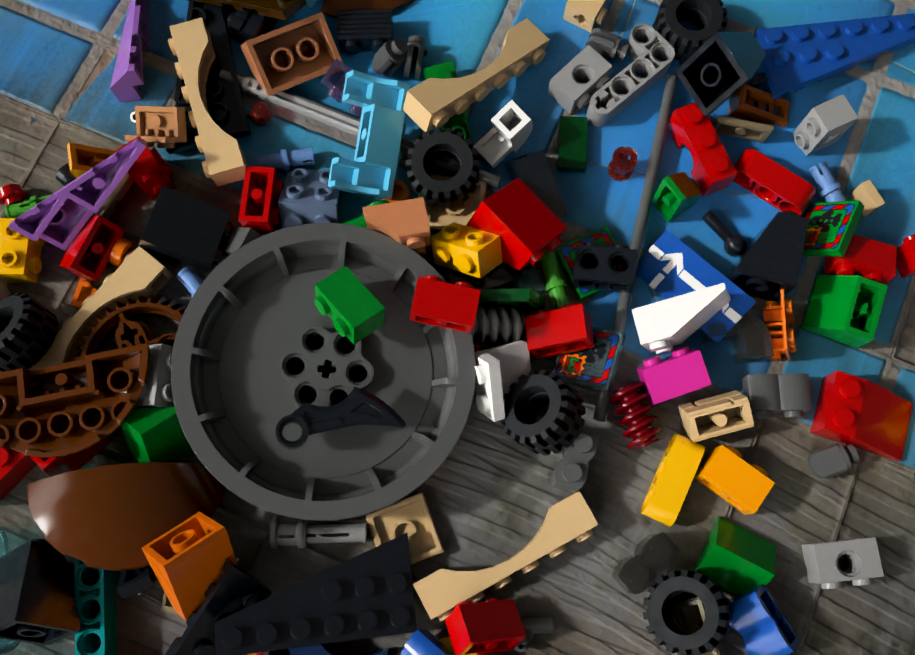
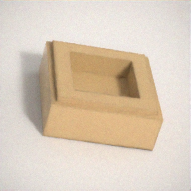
(869, 196)

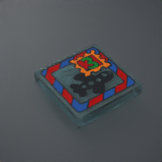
(593, 366)

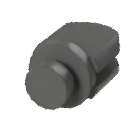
(607, 44)
(417, 50)
(390, 57)
(832, 460)

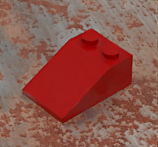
(861, 415)

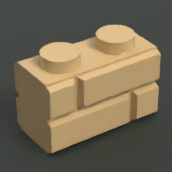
(716, 416)

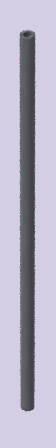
(641, 220)

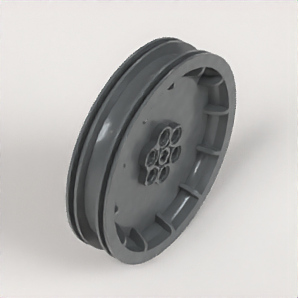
(236, 383)

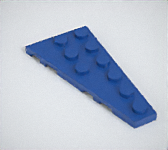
(825, 49)

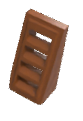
(741, 106)

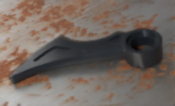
(356, 409)

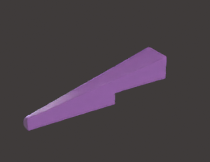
(129, 64)
(67, 210)

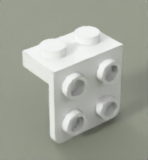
(495, 372)

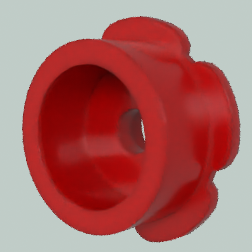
(12, 194)

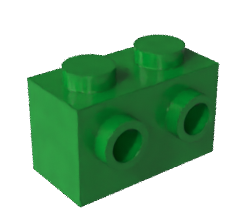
(349, 305)

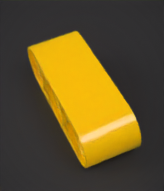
(672, 480)

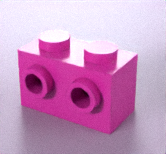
(673, 375)

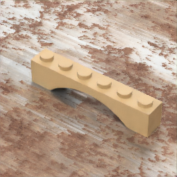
(195, 54)
(438, 99)
(136, 276)
(562, 523)

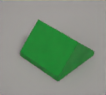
(156, 435)
(736, 558)

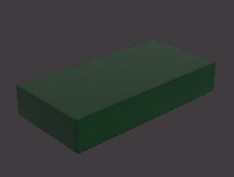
(572, 144)

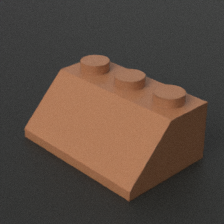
(291, 54)
(404, 222)

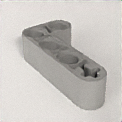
(644, 64)

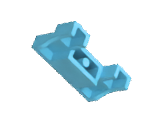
(378, 136)

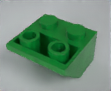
(844, 308)

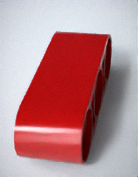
(773, 182)

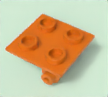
(779, 318)

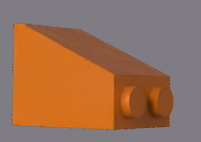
(189, 561)

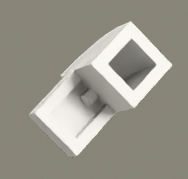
(508, 134)

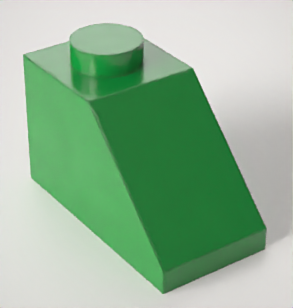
(676, 195)

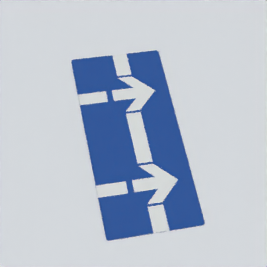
(677, 270)

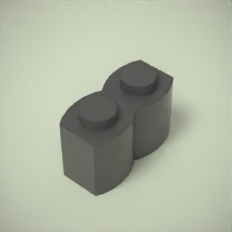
(777, 395)
(572, 469)

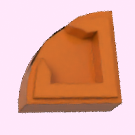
(82, 291)

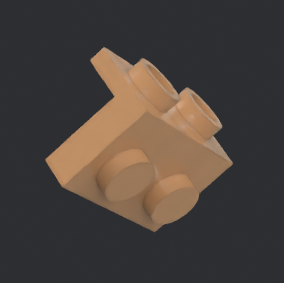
(160, 125)

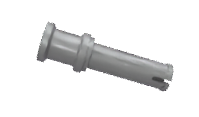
(304, 534)

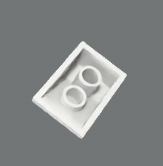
(677, 318)

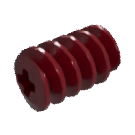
(635, 416)

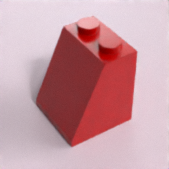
(522, 222)

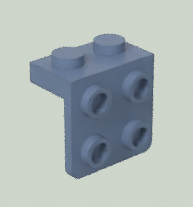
(308, 199)

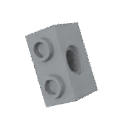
(585, 66)
(824, 125)
(861, 559)

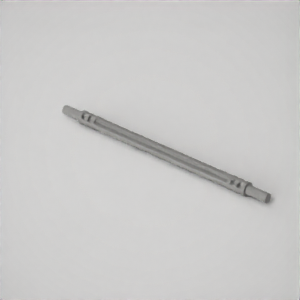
(340, 120)

